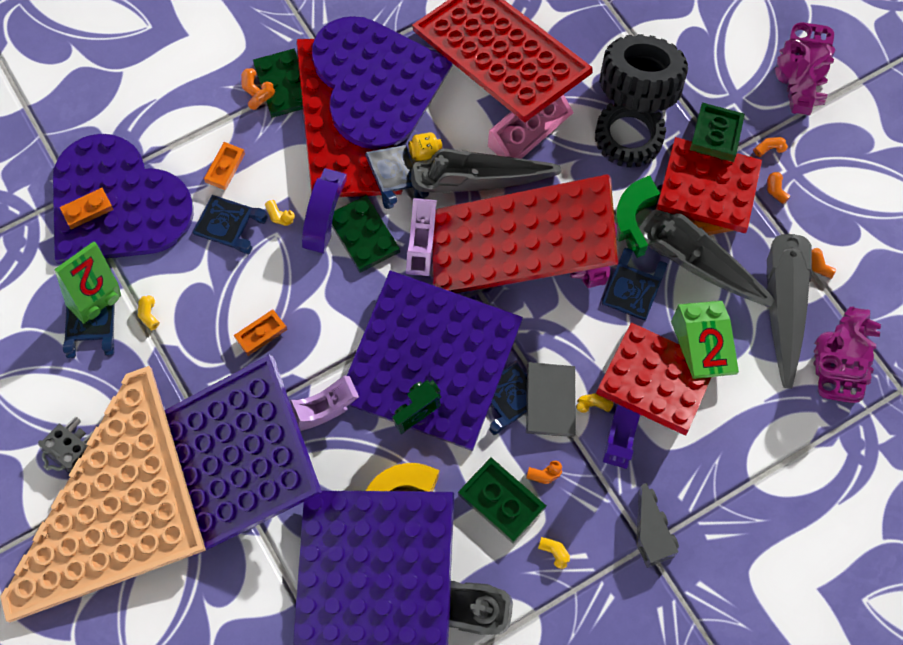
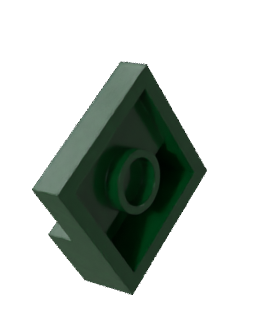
(423, 400)

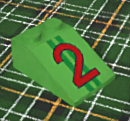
(87, 283)
(706, 339)

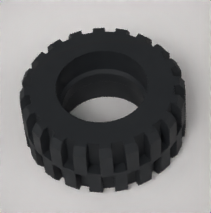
(643, 73)

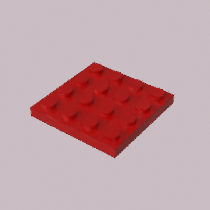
(709, 187)
(653, 380)

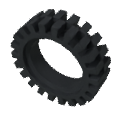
(624, 154)

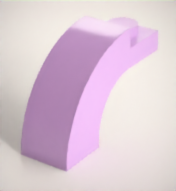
(421, 237)
(324, 405)

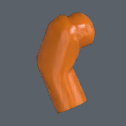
(247, 81)
(262, 95)
(770, 143)
(774, 187)
(819, 265)
(546, 475)

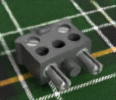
(58, 449)

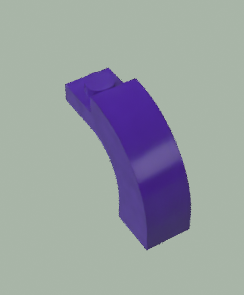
(321, 210)
(621, 437)

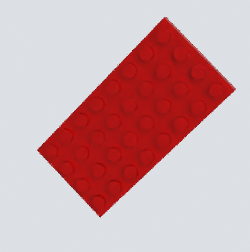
(503, 53)
(323, 142)
(525, 236)

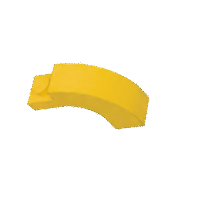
(406, 478)

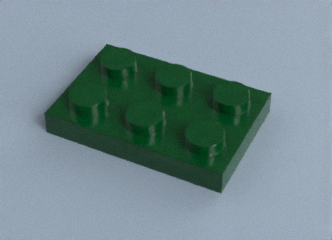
(283, 73)
(717, 132)
(363, 234)
(502, 500)

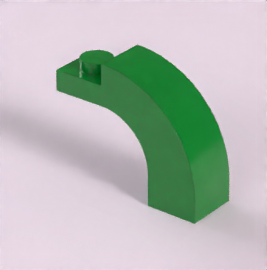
(634, 199)

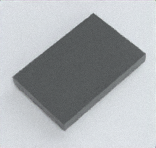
(550, 400)

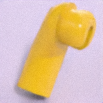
(284, 218)
(144, 312)
(590, 400)
(557, 549)

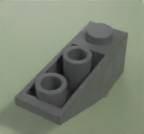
(653, 536)

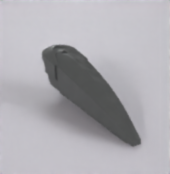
(473, 171)
(699, 253)
(788, 283)
(479, 608)

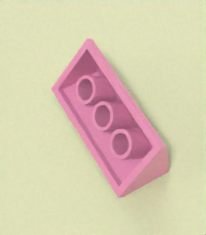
(516, 139)

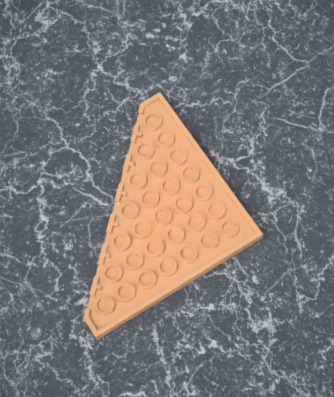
(118, 511)

